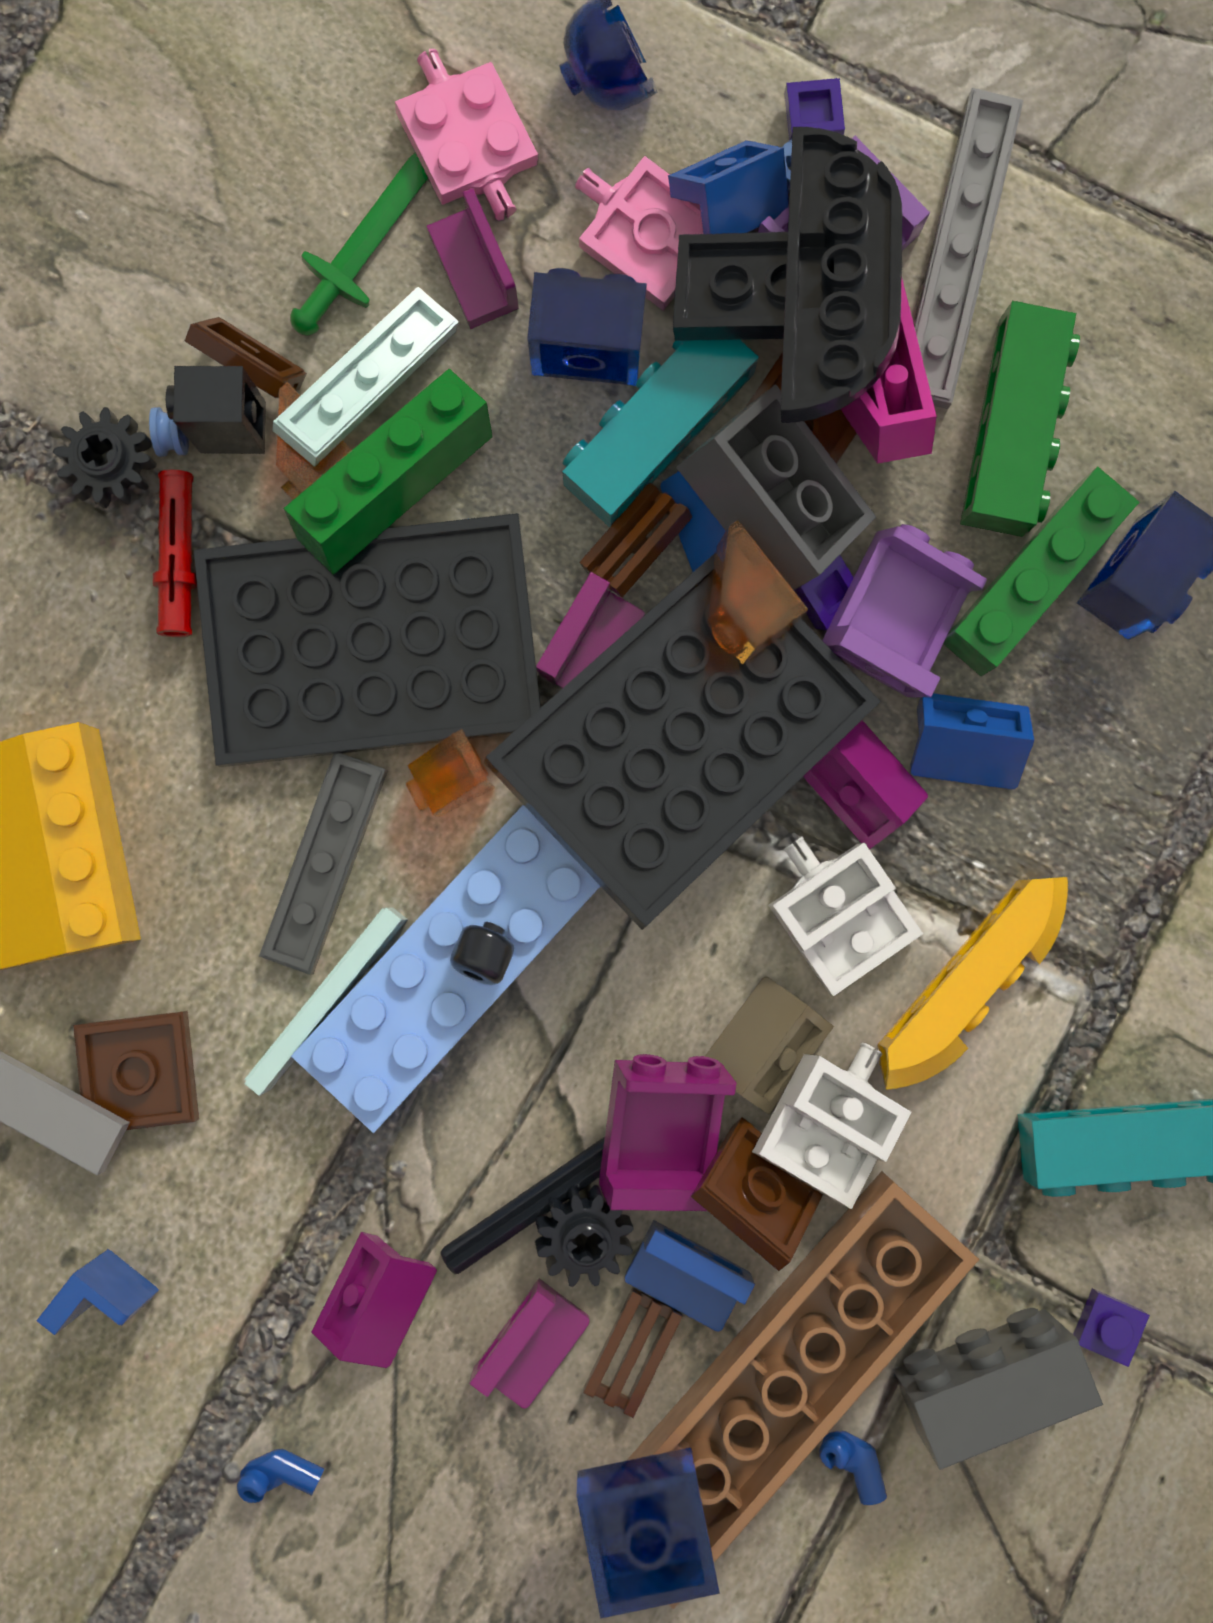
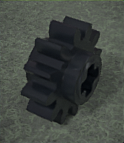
(123, 458)
(570, 1249)

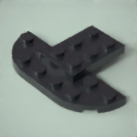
(819, 286)

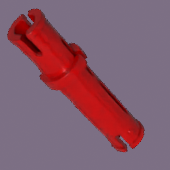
(175, 554)

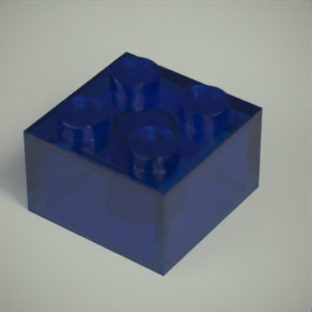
(586, 327)
(1153, 568)
(646, 1533)

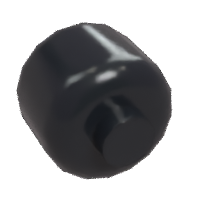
(482, 953)

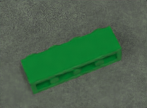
(1020, 419)
(390, 471)
(1040, 572)

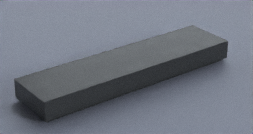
(323, 863)

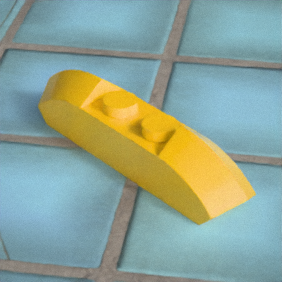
(991, 958)

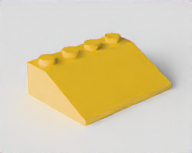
(60, 849)

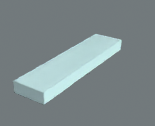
(365, 376)
(325, 999)

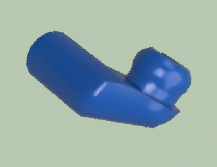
(858, 1458)
(274, 1470)

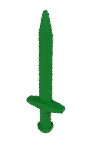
(338, 275)

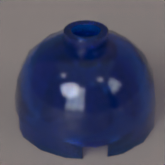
(604, 58)

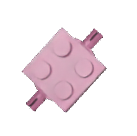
(466, 133)
(639, 227)

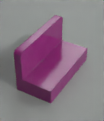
(474, 263)
(586, 631)
(866, 786)
(372, 1303)
(530, 1346)

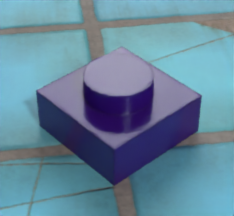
(814, 105)
(825, 593)
(1110, 1327)

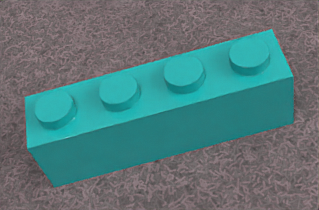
(656, 423)
(1117, 1146)

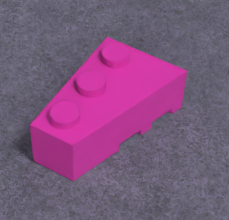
(898, 411)

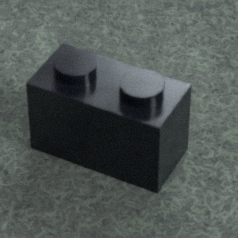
(218, 409)

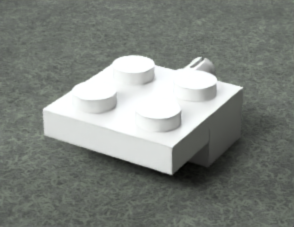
(843, 915)
(832, 1126)

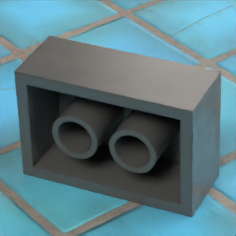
(779, 489)
(996, 1386)

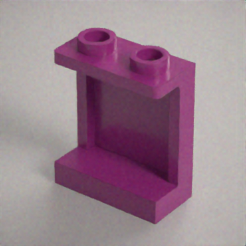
(661, 1131)

